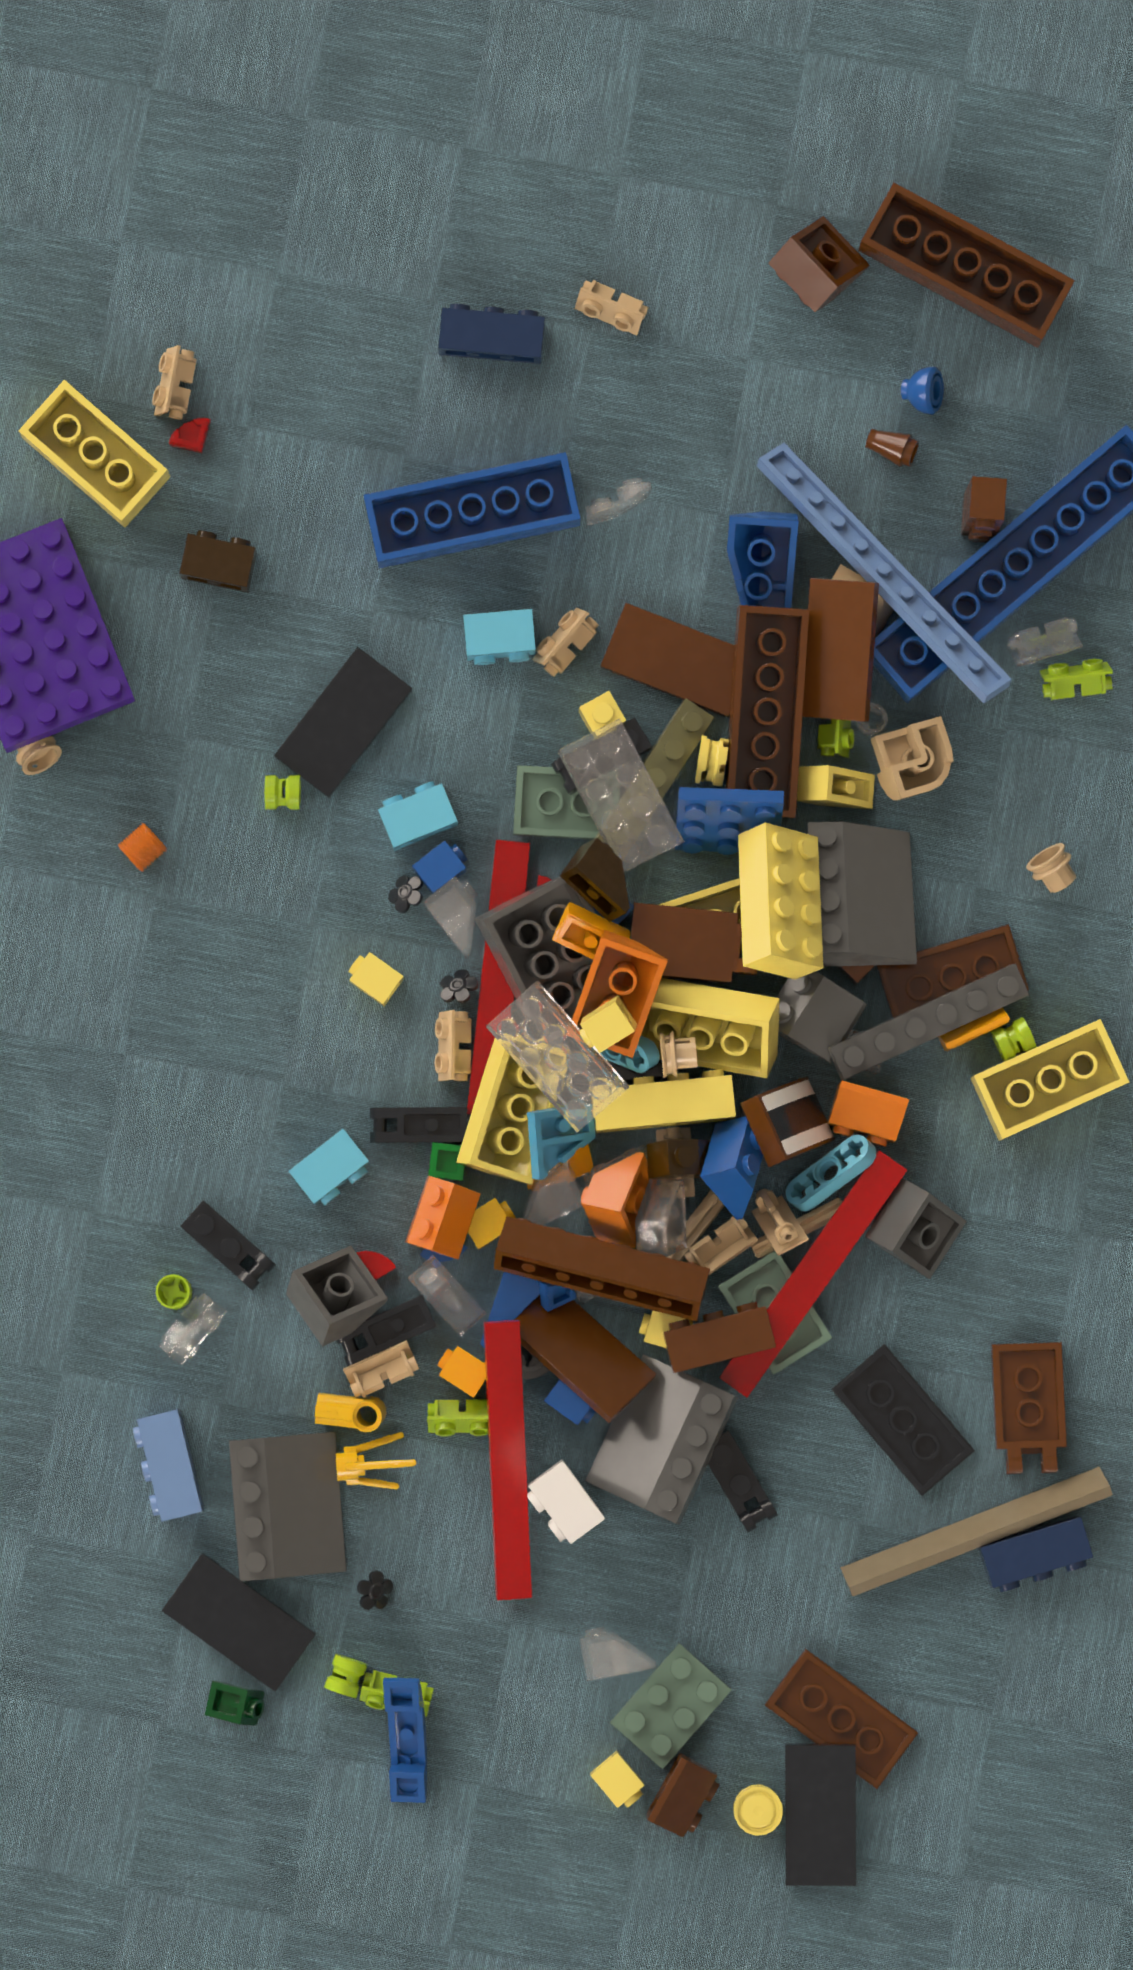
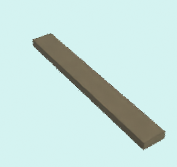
(976, 1531)

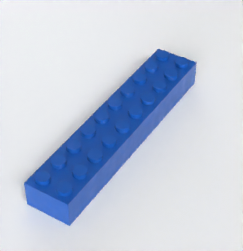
(1018, 562)

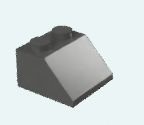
(817, 1013)
(916, 1228)
(335, 1295)

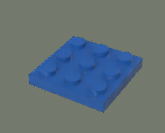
(714, 817)

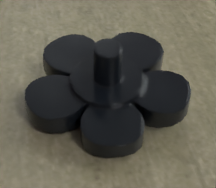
(407, 893)
(458, 986)
(374, 1590)

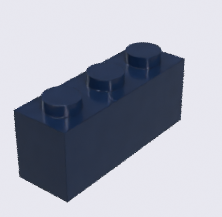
(491, 334)
(1036, 1553)

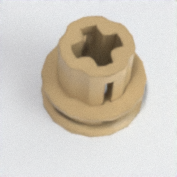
(40, 753)
(1052, 868)
(677, 1053)

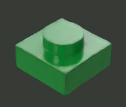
(443, 1162)

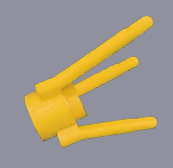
(351, 1466)

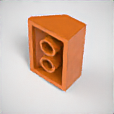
(624, 970)

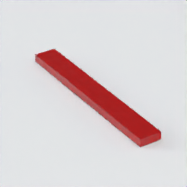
(495, 995)
(818, 1268)
(507, 1459)

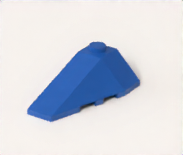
(763, 557)

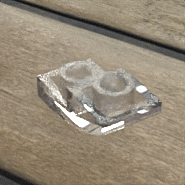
(628, 496)

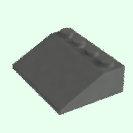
(865, 894)
(523, 946)
(662, 1442)
(287, 1506)

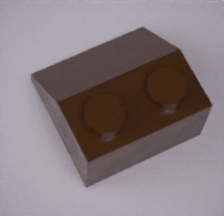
(818, 264)
(682, 1796)

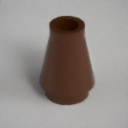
(893, 446)

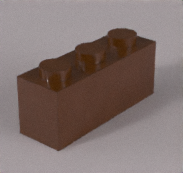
(983, 508)
(718, 1337)

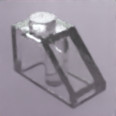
(455, 912)
(554, 1195)
(662, 1218)
(446, 1295)
(611, 1655)

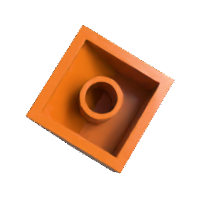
(867, 1113)
(615, 1199)
(443, 1217)

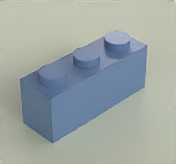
(168, 1465)

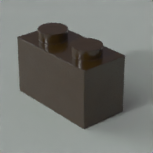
(218, 561)

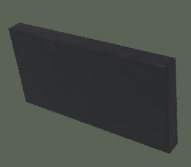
(343, 722)
(902, 1420)
(238, 1622)
(820, 1814)

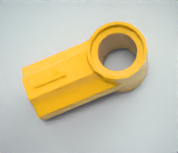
(345, 1411)

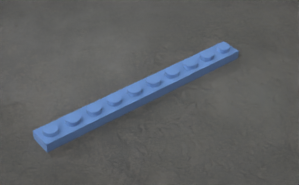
(878, 565)

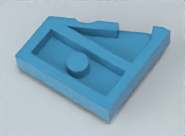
(553, 1140)

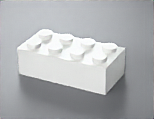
(565, 1501)

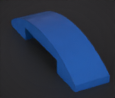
(407, 1739)

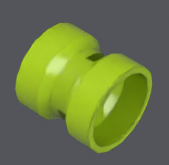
(274, 792)
(1013, 1039)
(173, 1287)
(349, 1668)

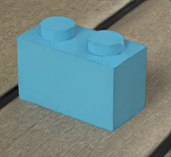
(499, 636)
(417, 815)
(329, 1168)

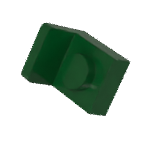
(235, 1703)

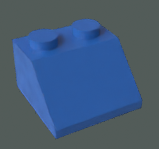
(732, 1164)

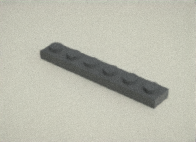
(928, 1021)

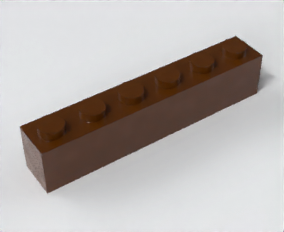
(601, 1268)

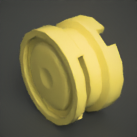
(712, 761)
(757, 1810)

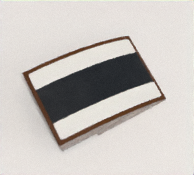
(787, 1121)

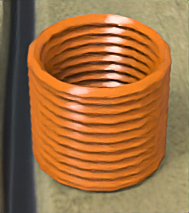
(142, 847)

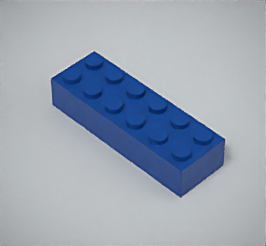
(472, 510)

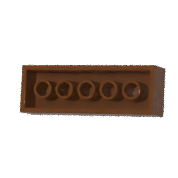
(966, 265)
(767, 701)

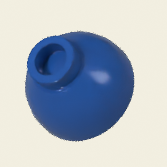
(924, 390)

